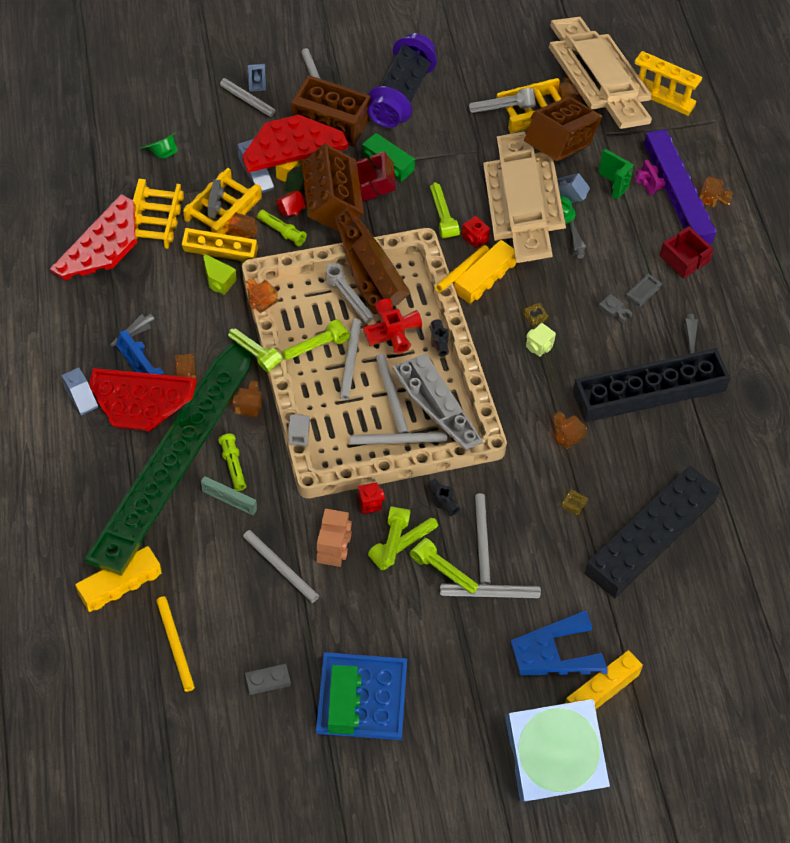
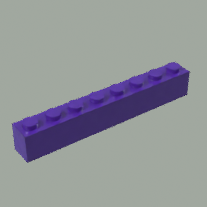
(678, 184)

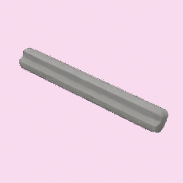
(247, 97)

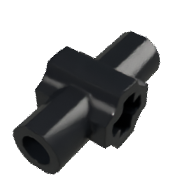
(439, 338)
(443, 497)

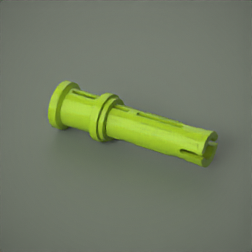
(287, 230)
(231, 454)

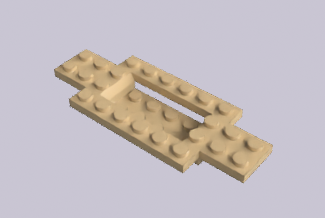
(620, 85)
(523, 197)

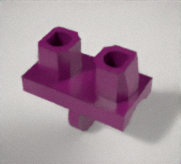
(648, 177)

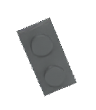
(214, 203)
(267, 679)

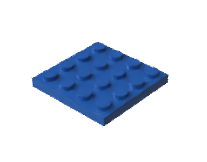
(380, 695)

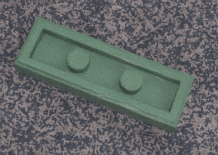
(229, 495)

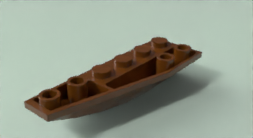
(369, 263)

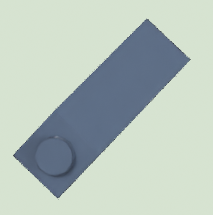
(258, 177)

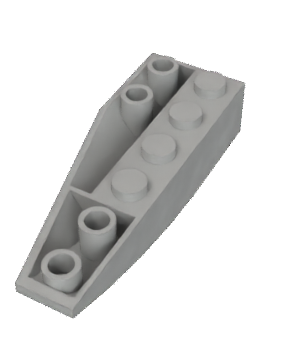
(434, 397)

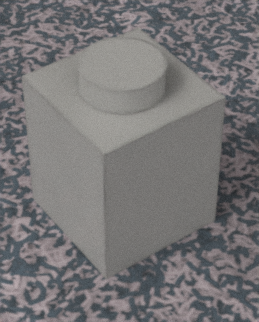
(299, 430)

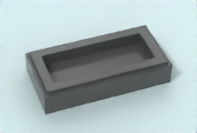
(643, 290)

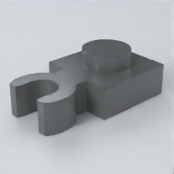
(613, 307)

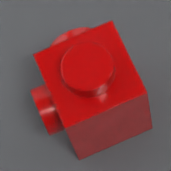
(291, 203)
(475, 232)
(370, 497)

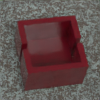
(376, 181)
(686, 252)

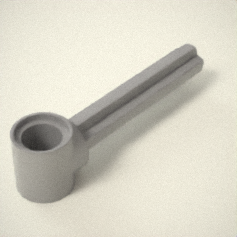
(524, 98)
(336, 278)

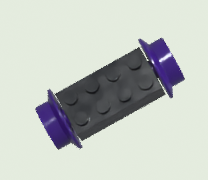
(392, 98)

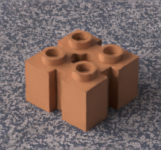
(334, 537)

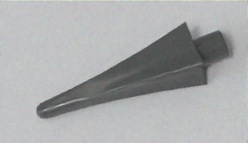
(577, 244)
(139, 325)
(690, 330)

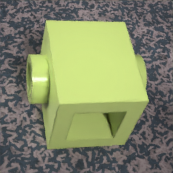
(540, 339)

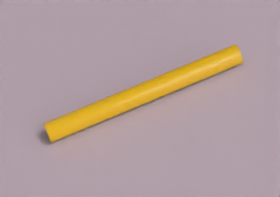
(462, 268)
(175, 644)

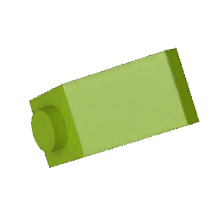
(219, 275)

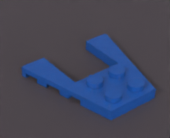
(538, 654)

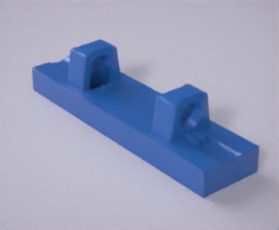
(134, 354)

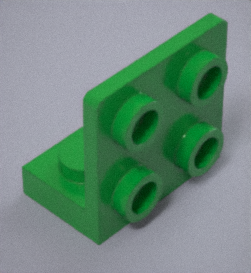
(616, 170)

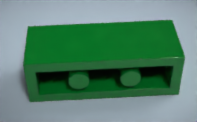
(403, 162)
(344, 699)

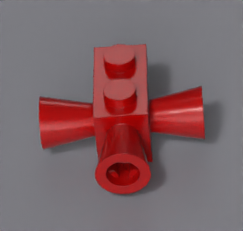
(392, 326)

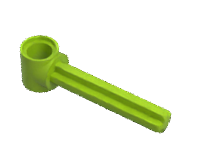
(448, 226)
(334, 333)
(266, 357)
(398, 520)
(377, 552)
(426, 552)

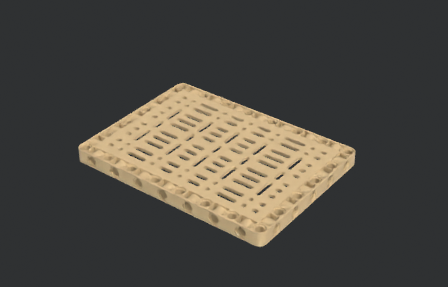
(310, 265)

